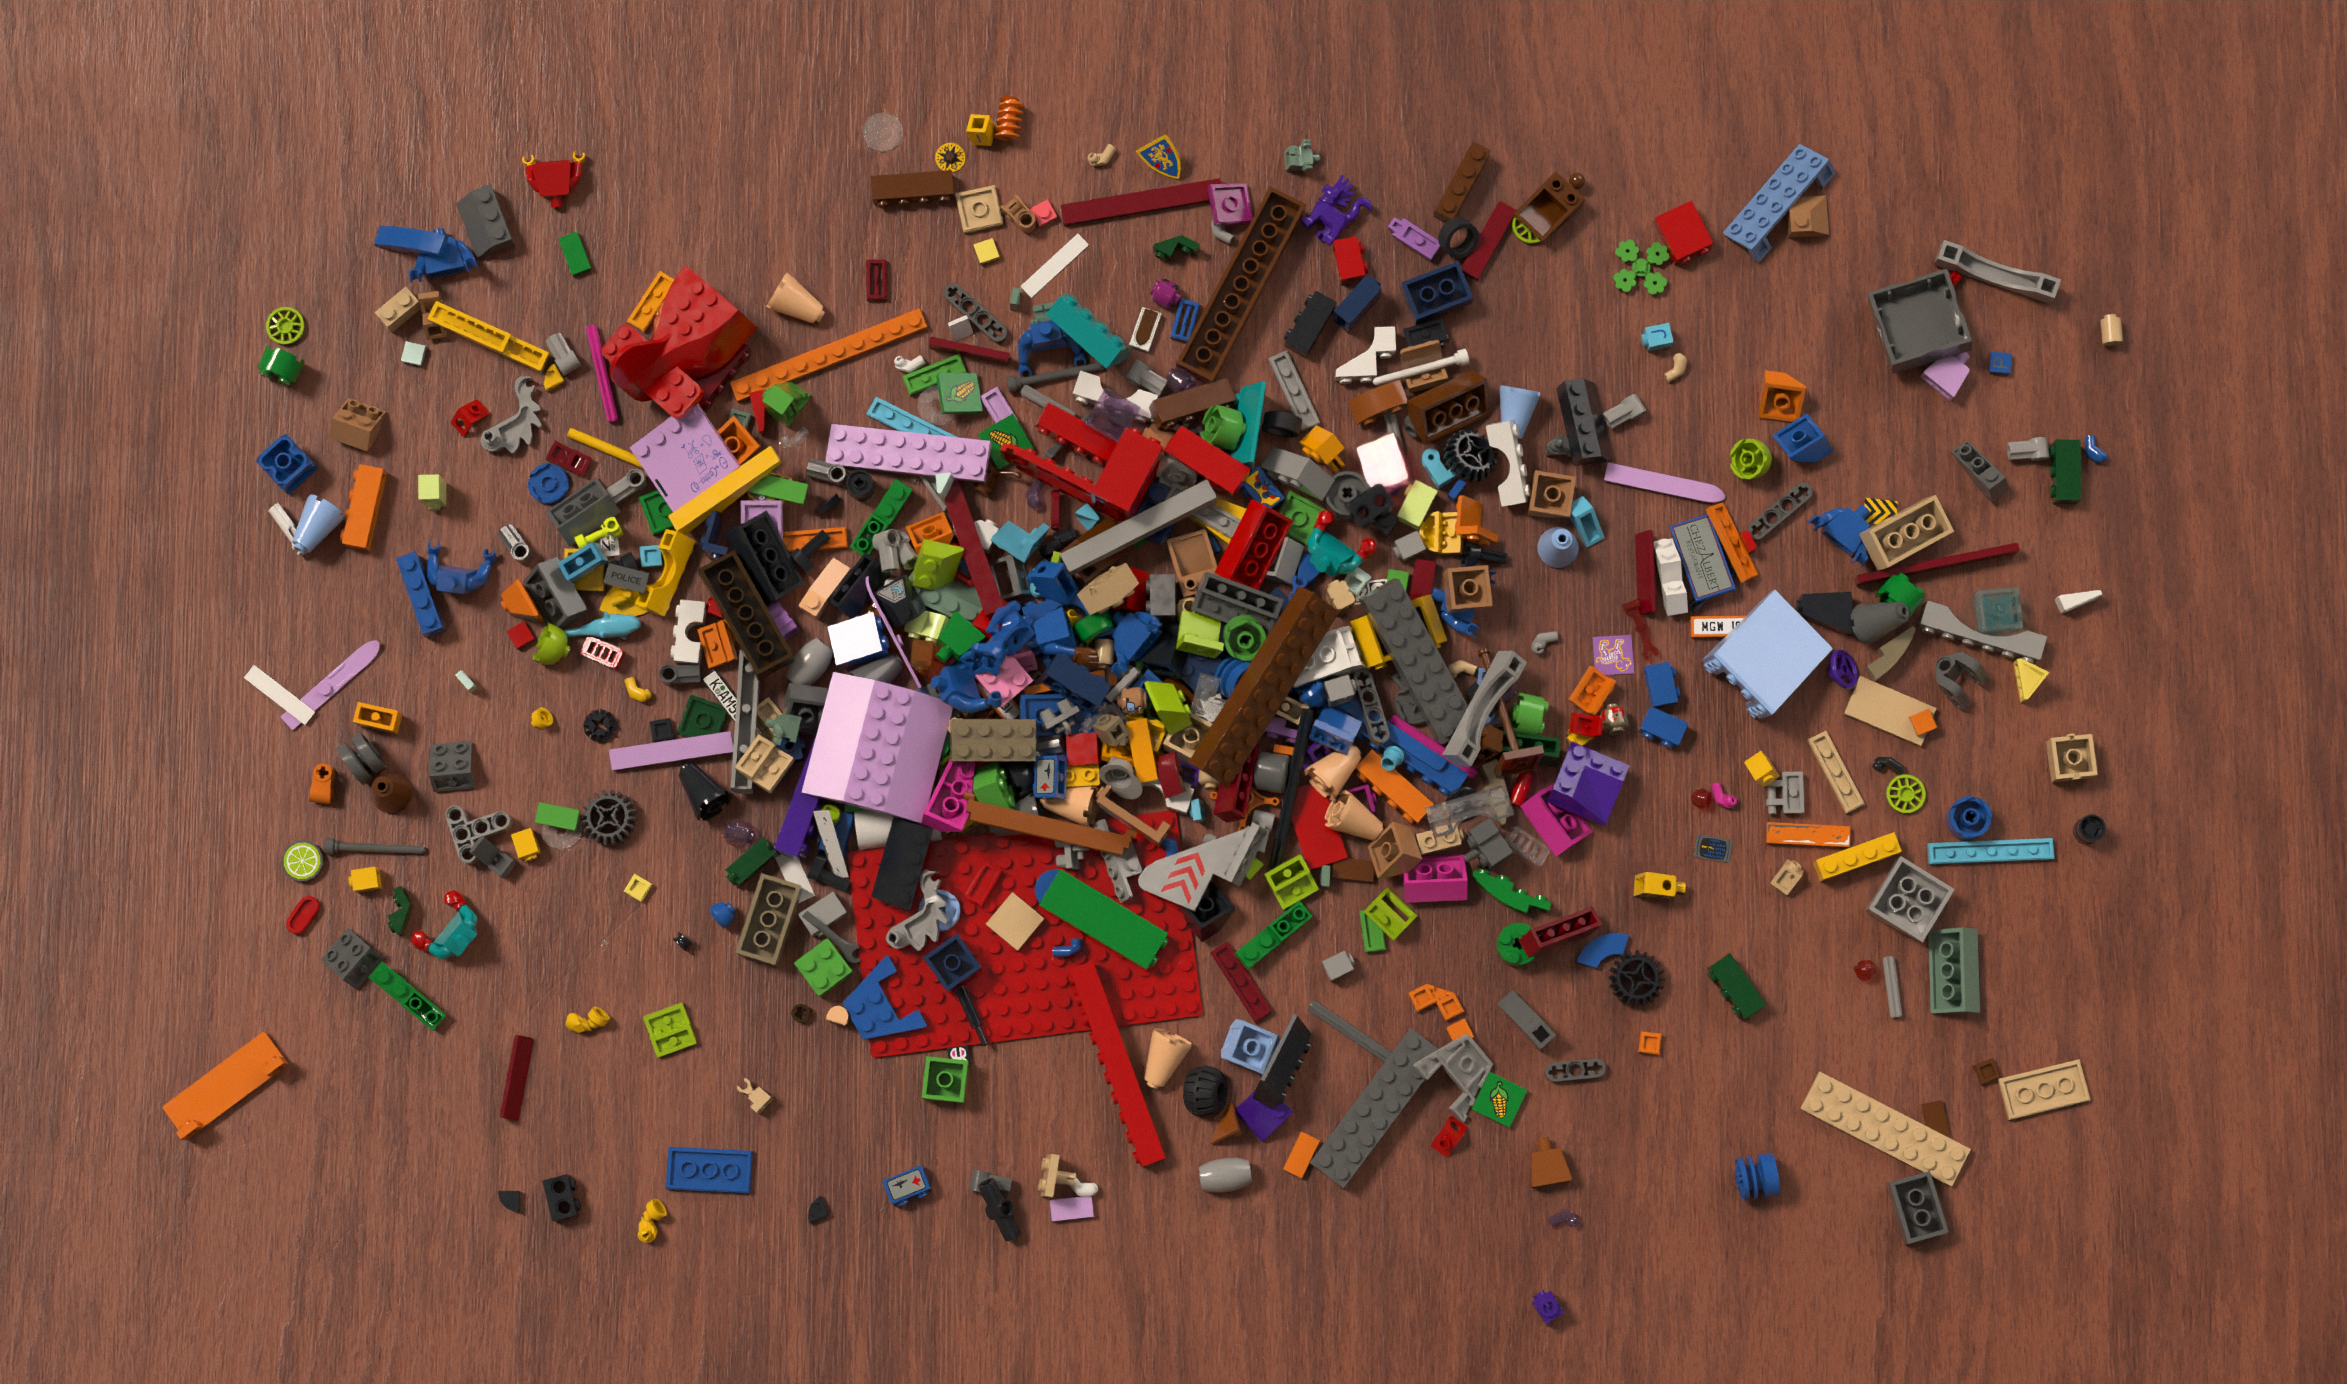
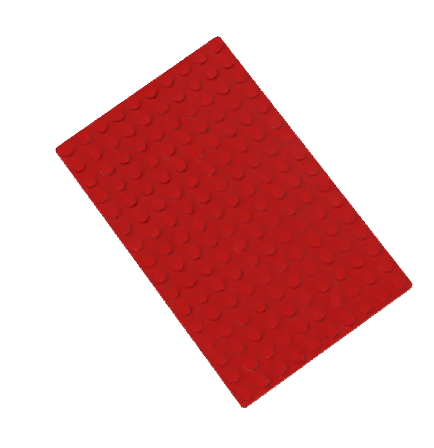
(1029, 988)

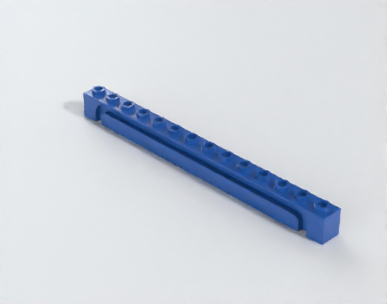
(1417, 756)

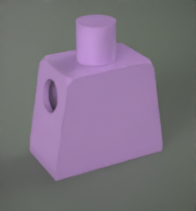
(1947, 374)

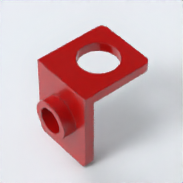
(469, 414)
(1448, 1137)

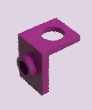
(1370, 796)

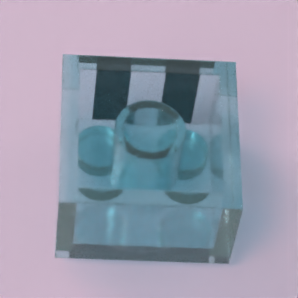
(1998, 610)

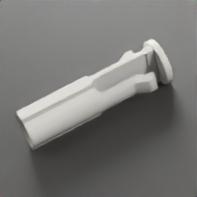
(284, 523)

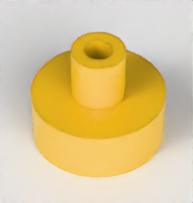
(541, 718)

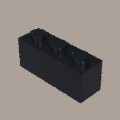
(1309, 323)
(853, 592)

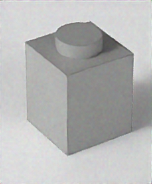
(1409, 547)
(1338, 965)

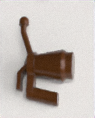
(992, 473)

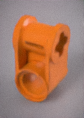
(322, 787)

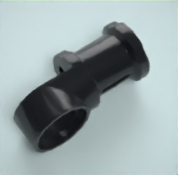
(1061, 539)

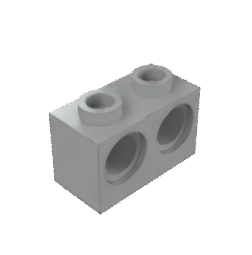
(1340, 690)

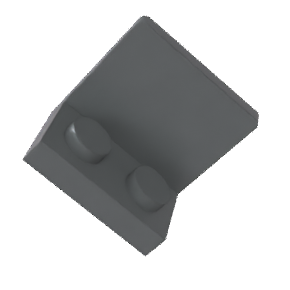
(451, 766)
(352, 959)

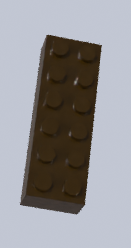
(746, 615)

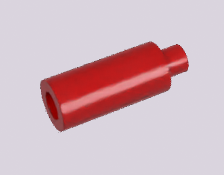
(1521, 788)

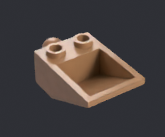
(1191, 558)

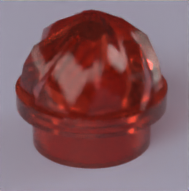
(1701, 798)
(1865, 970)

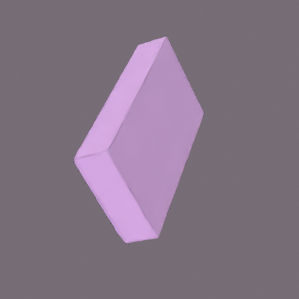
(996, 405)
(1071, 1208)

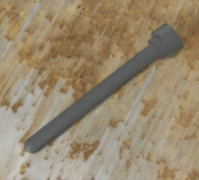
(1015, 382)
(334, 846)

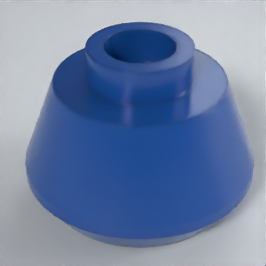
(1313, 694)
(723, 913)

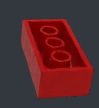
(1254, 545)

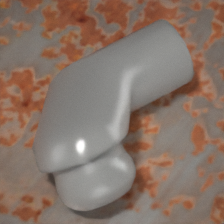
(1220, 233)

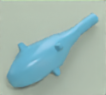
(607, 627)

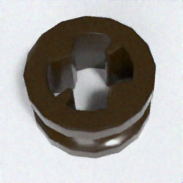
(795, 1010)

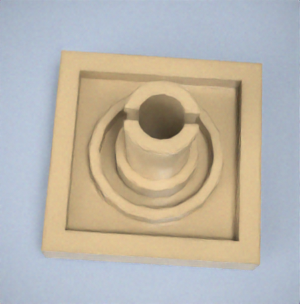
(1053, 1176)

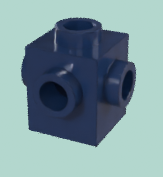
(797, 751)

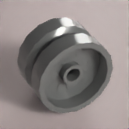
(1345, 483)
(364, 756)

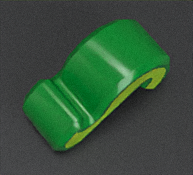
(1091, 626)

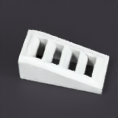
(2071, 601)

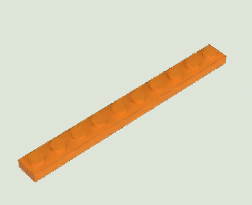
(830, 354)

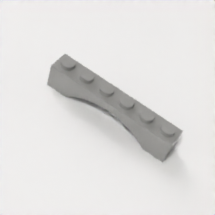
(2027, 283)
(1940, 620)
(1466, 739)

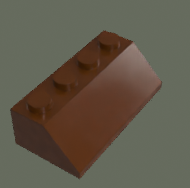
(1449, 406)

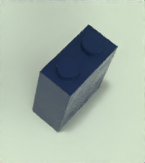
(1357, 303)

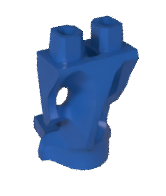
(1003, 627)

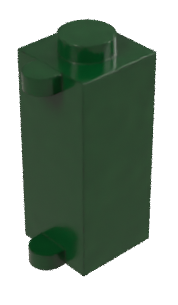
(750, 862)

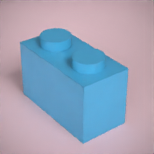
(583, 562)

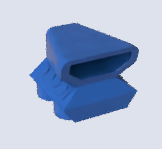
(286, 464)

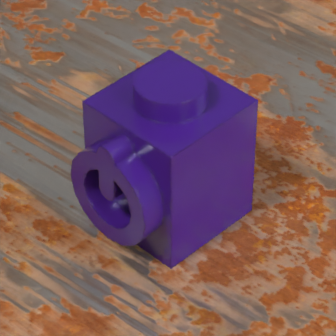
(1546, 1306)

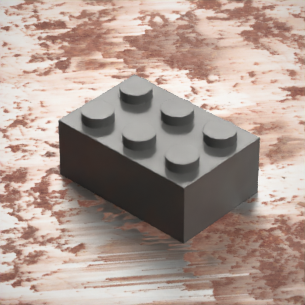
(1917, 1207)

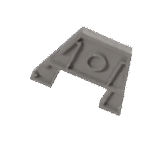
(1466, 1067)

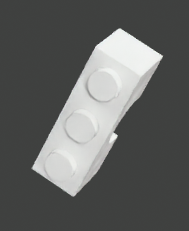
(689, 614)

